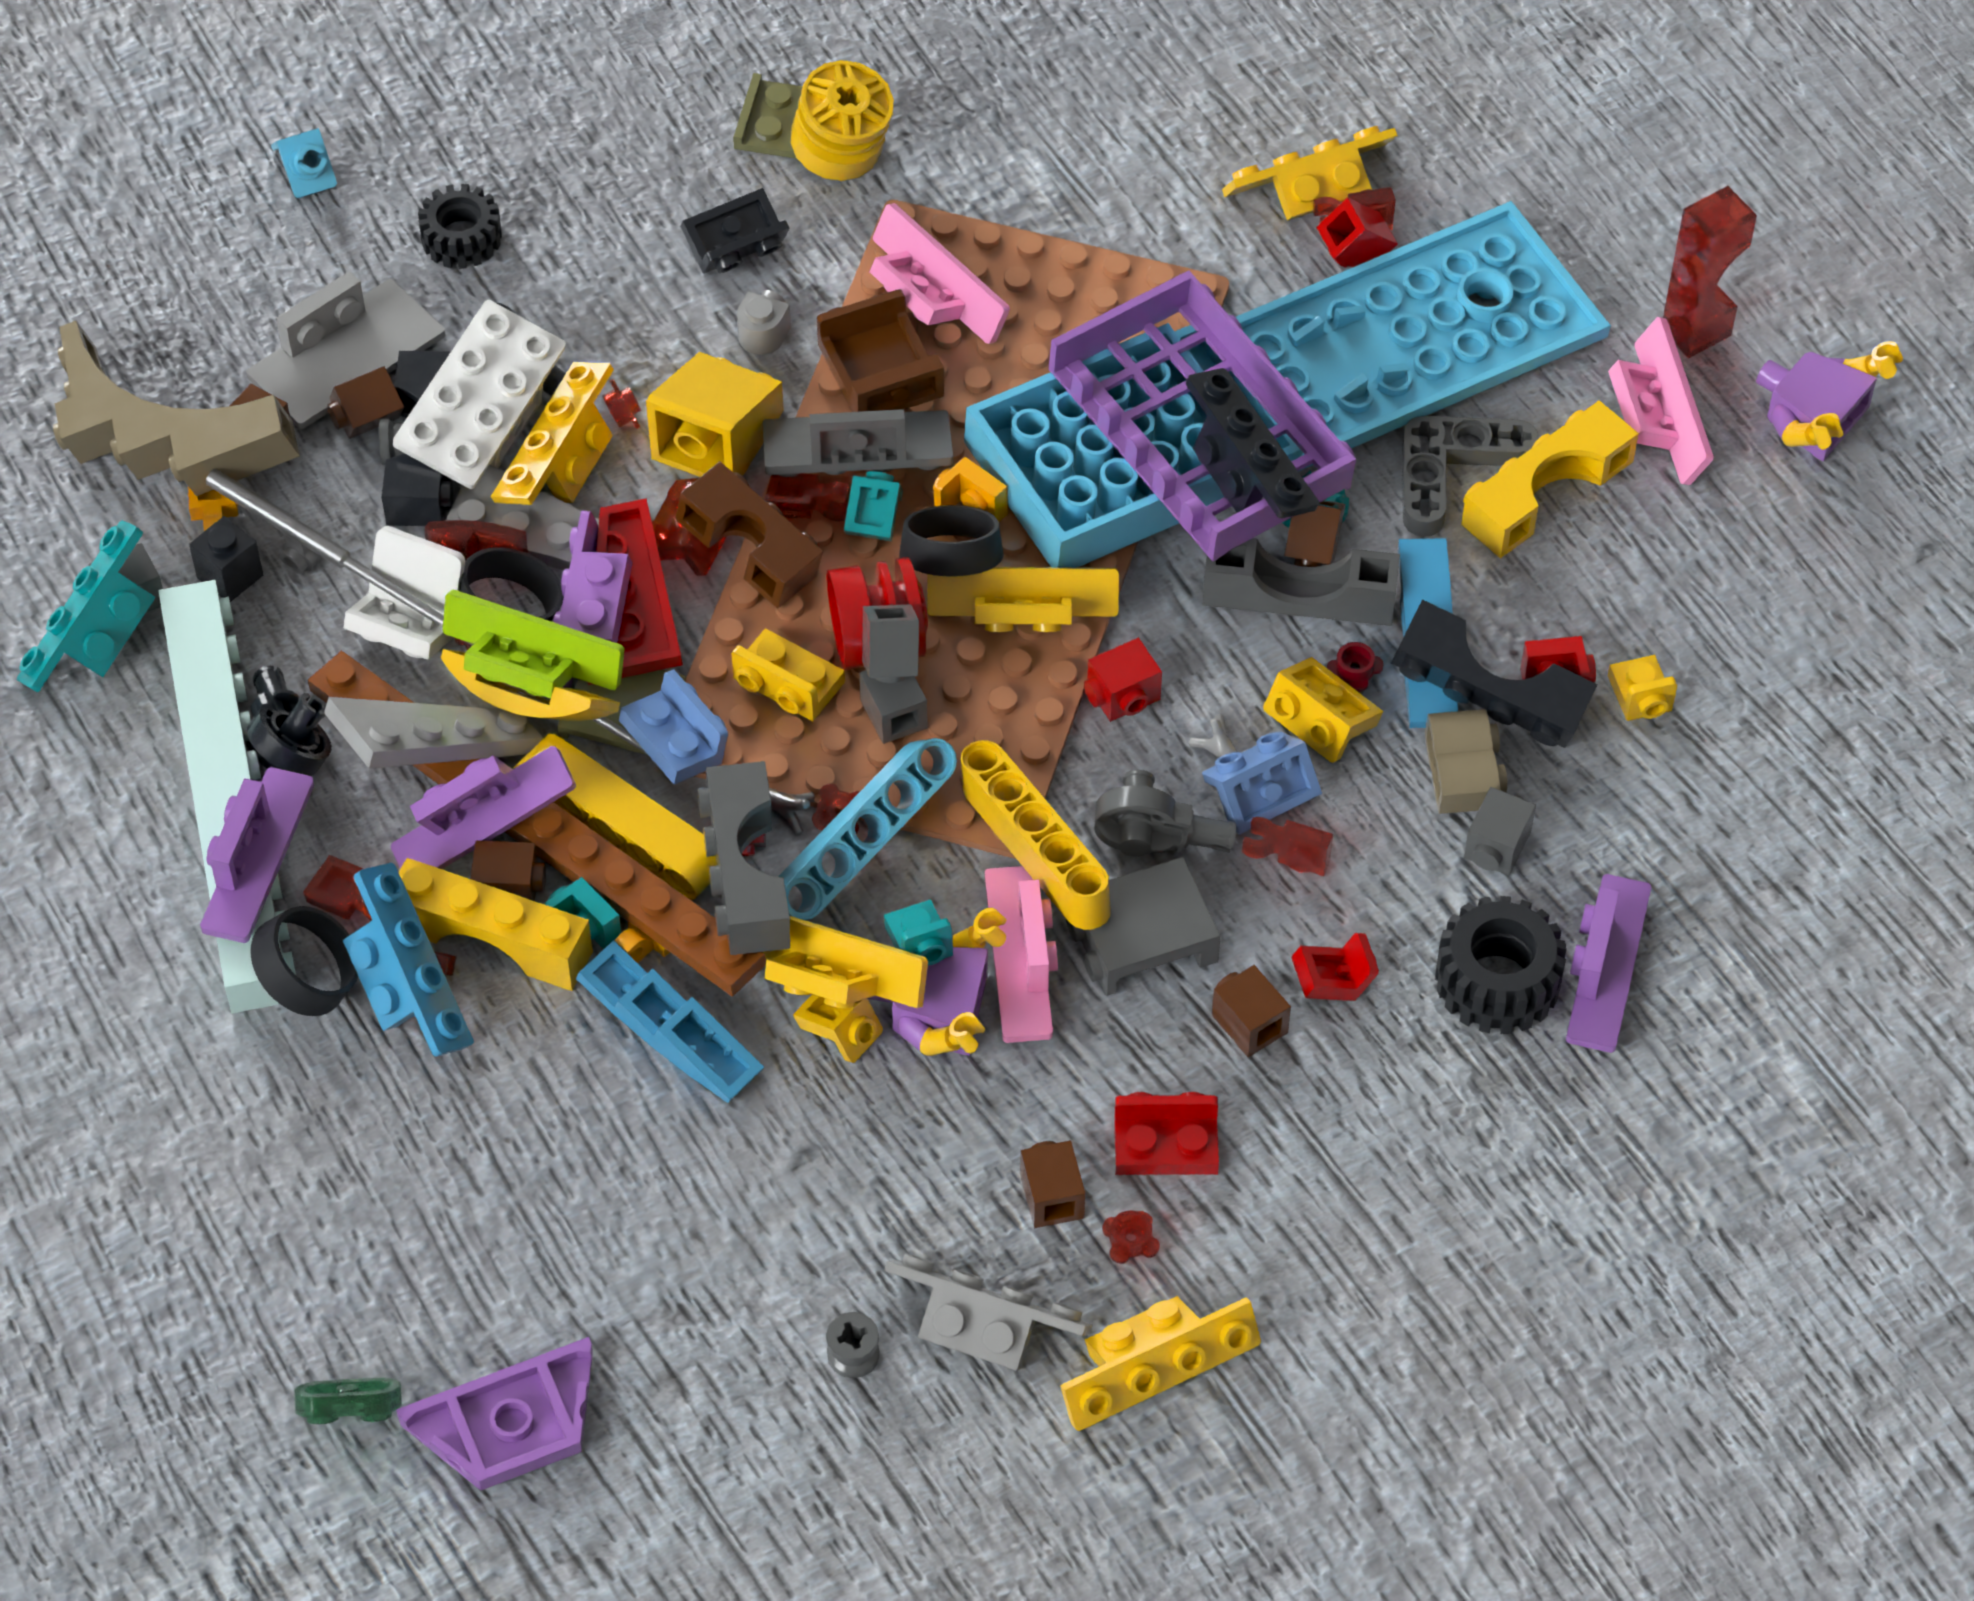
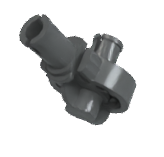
(1154, 820)

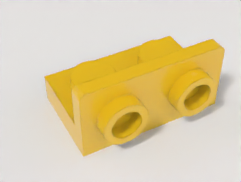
(787, 674)
(1320, 708)

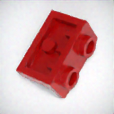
(1166, 1134)

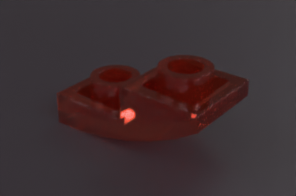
(474, 536)

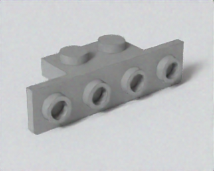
(981, 1320)

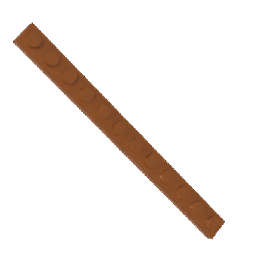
(581, 852)

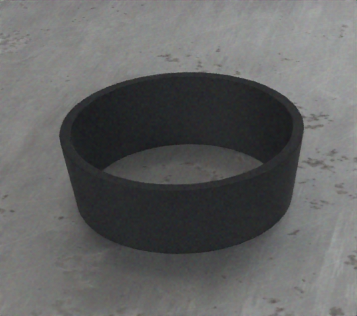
(952, 558)
(519, 568)
(278, 977)

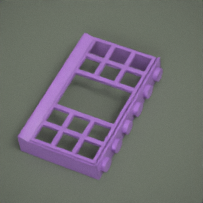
(1242, 357)

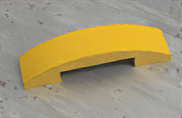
(564, 704)

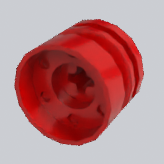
(849, 593)

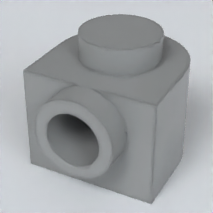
(763, 322)

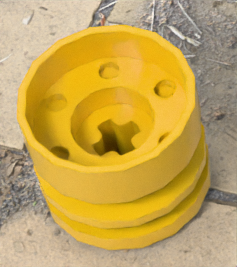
(841, 120)

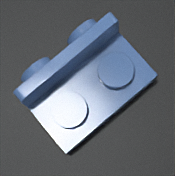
(676, 729)
(1264, 779)

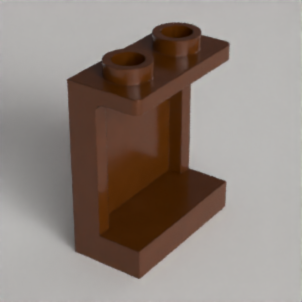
(879, 355)

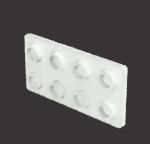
(481, 396)

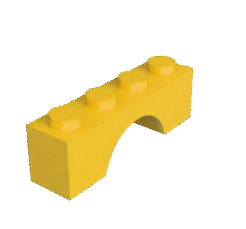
(1587, 448)
(536, 936)

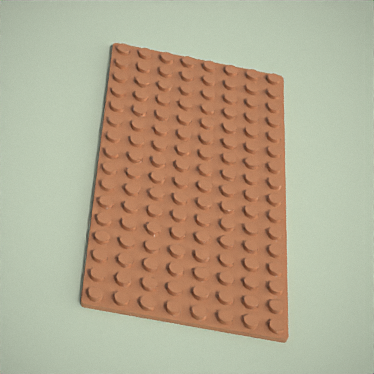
(977, 683)

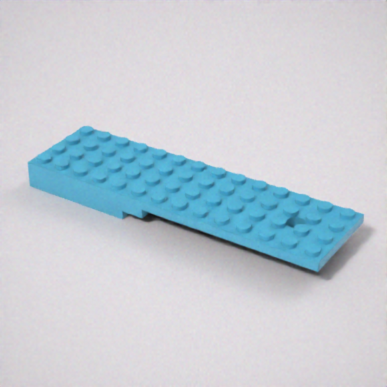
(1358, 346)

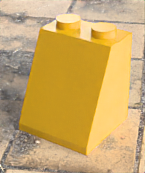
(711, 415)

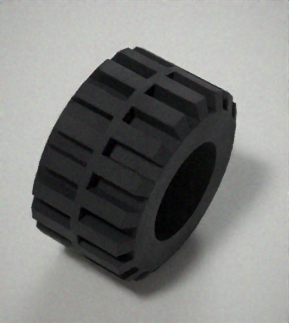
(1508, 932)

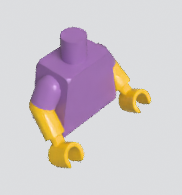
(1824, 395)
(952, 993)

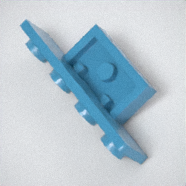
(401, 966)

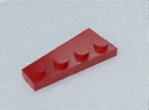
(647, 618)

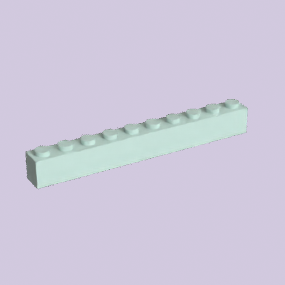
(216, 750)

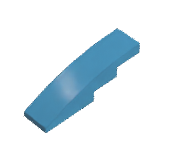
(1425, 577)
(669, 1023)

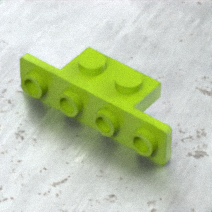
(528, 649)

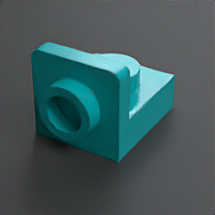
(873, 506)
(585, 902)
(920, 931)

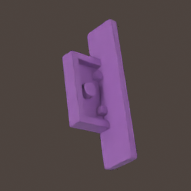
(593, 585)
(481, 806)
(252, 850)
(1606, 961)

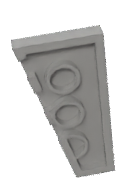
(545, 521)
(428, 733)

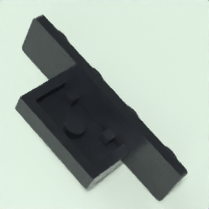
(1243, 451)

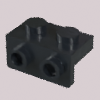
(734, 231)

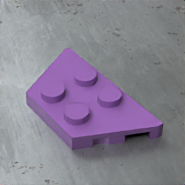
(508, 1418)

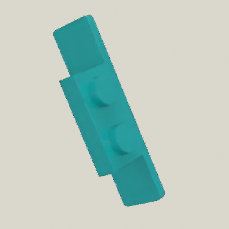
(95, 617)

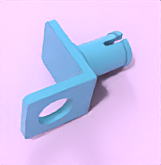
(306, 163)

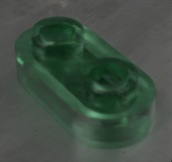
(364, 1397)

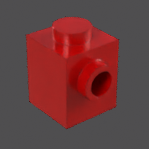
(1355, 234)
(1123, 680)

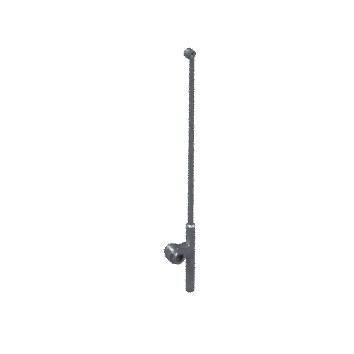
(306, 547)

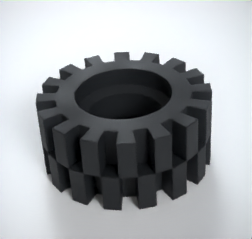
(460, 245)

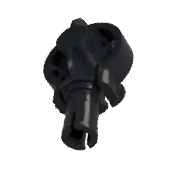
(287, 726)

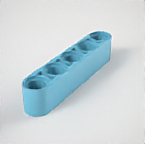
(881, 818)

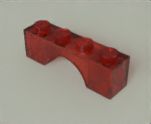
(1708, 241)

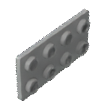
(338, 338)

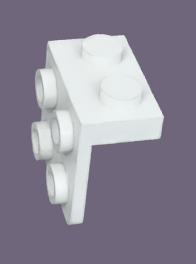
(421, 570)

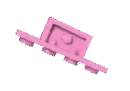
(933, 279)
(1660, 402)
(1025, 957)

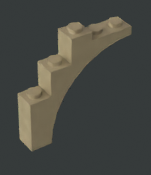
(156, 437)

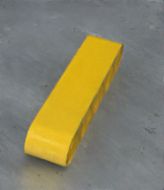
(632, 821)
(1036, 835)

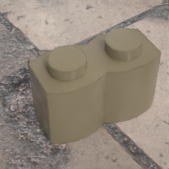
(1463, 759)

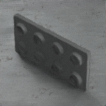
(857, 442)

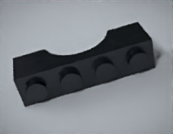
(411, 489)
(1439, 653)

